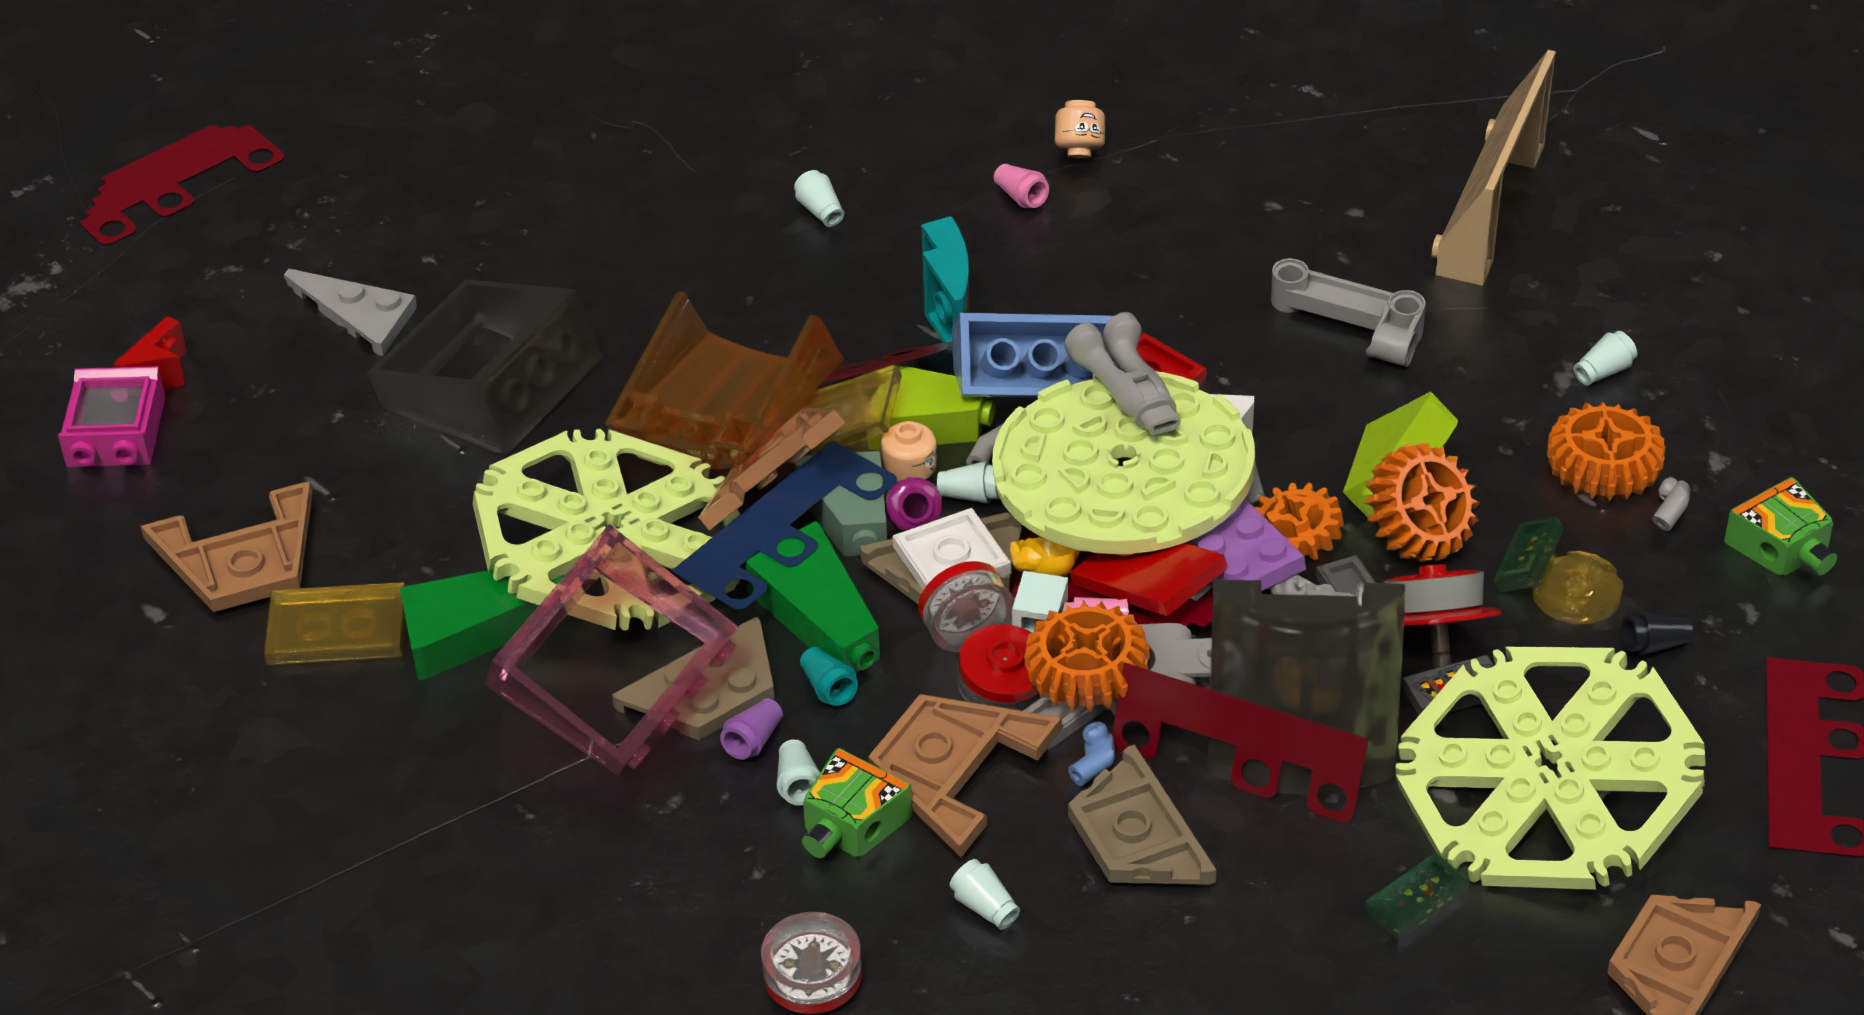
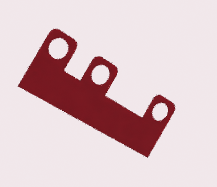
(1254, 729)
(1794, 750)

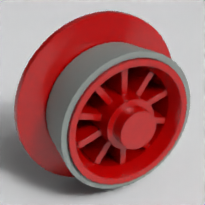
(1440, 599)

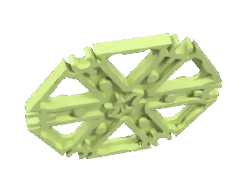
(581, 516)
(1582, 762)

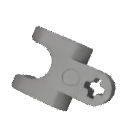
(1176, 654)

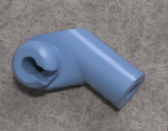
(1098, 754)

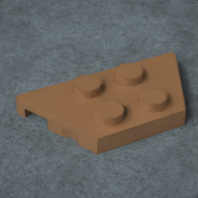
(1679, 952)

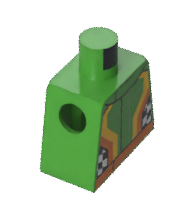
(1783, 530)
(853, 806)

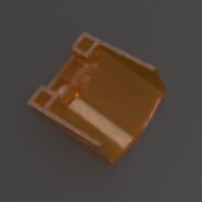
(716, 395)

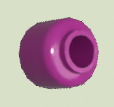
(912, 503)

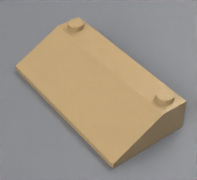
(1515, 137)

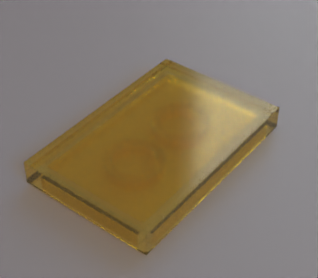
(863, 404)
(335, 623)

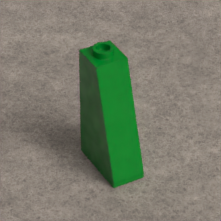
(817, 600)
(461, 619)

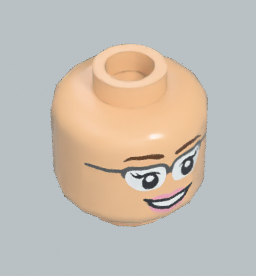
(1079, 128)
(909, 450)

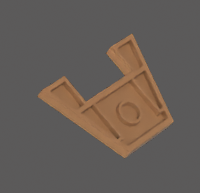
(789, 441)
(244, 562)
(940, 748)

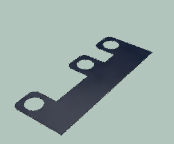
(770, 520)

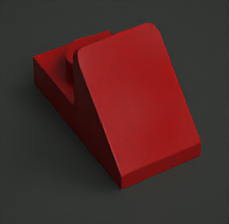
(159, 348)

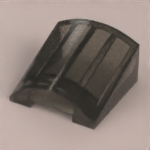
(1314, 660)

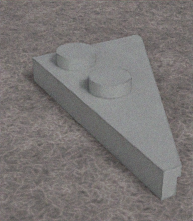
(360, 308)

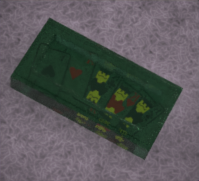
(1528, 554)
(1417, 895)

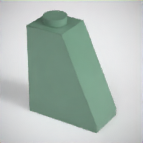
(850, 518)

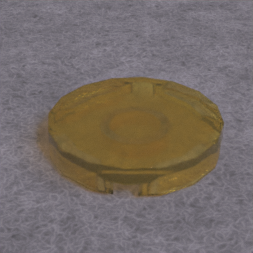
(1579, 588)

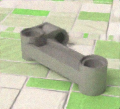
(1393, 316)

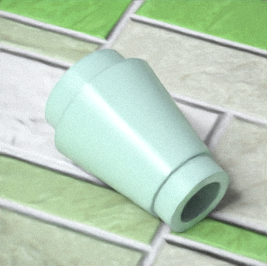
(818, 196)
(1607, 357)
(968, 483)
(795, 771)
(984, 893)

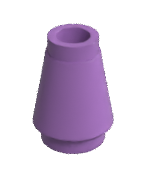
(749, 730)

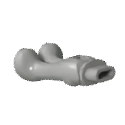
(1137, 389)

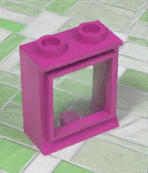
(112, 417)

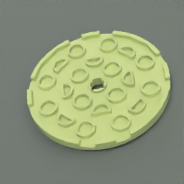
(1065, 481)

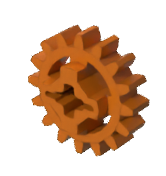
(1304, 517)

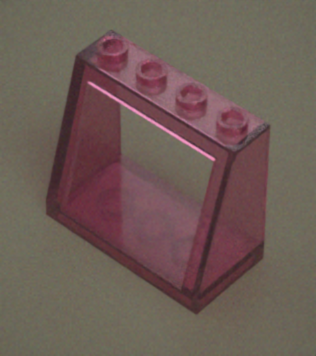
(654, 585)

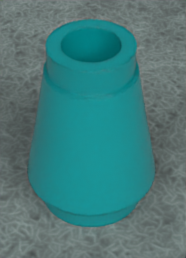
(830, 678)

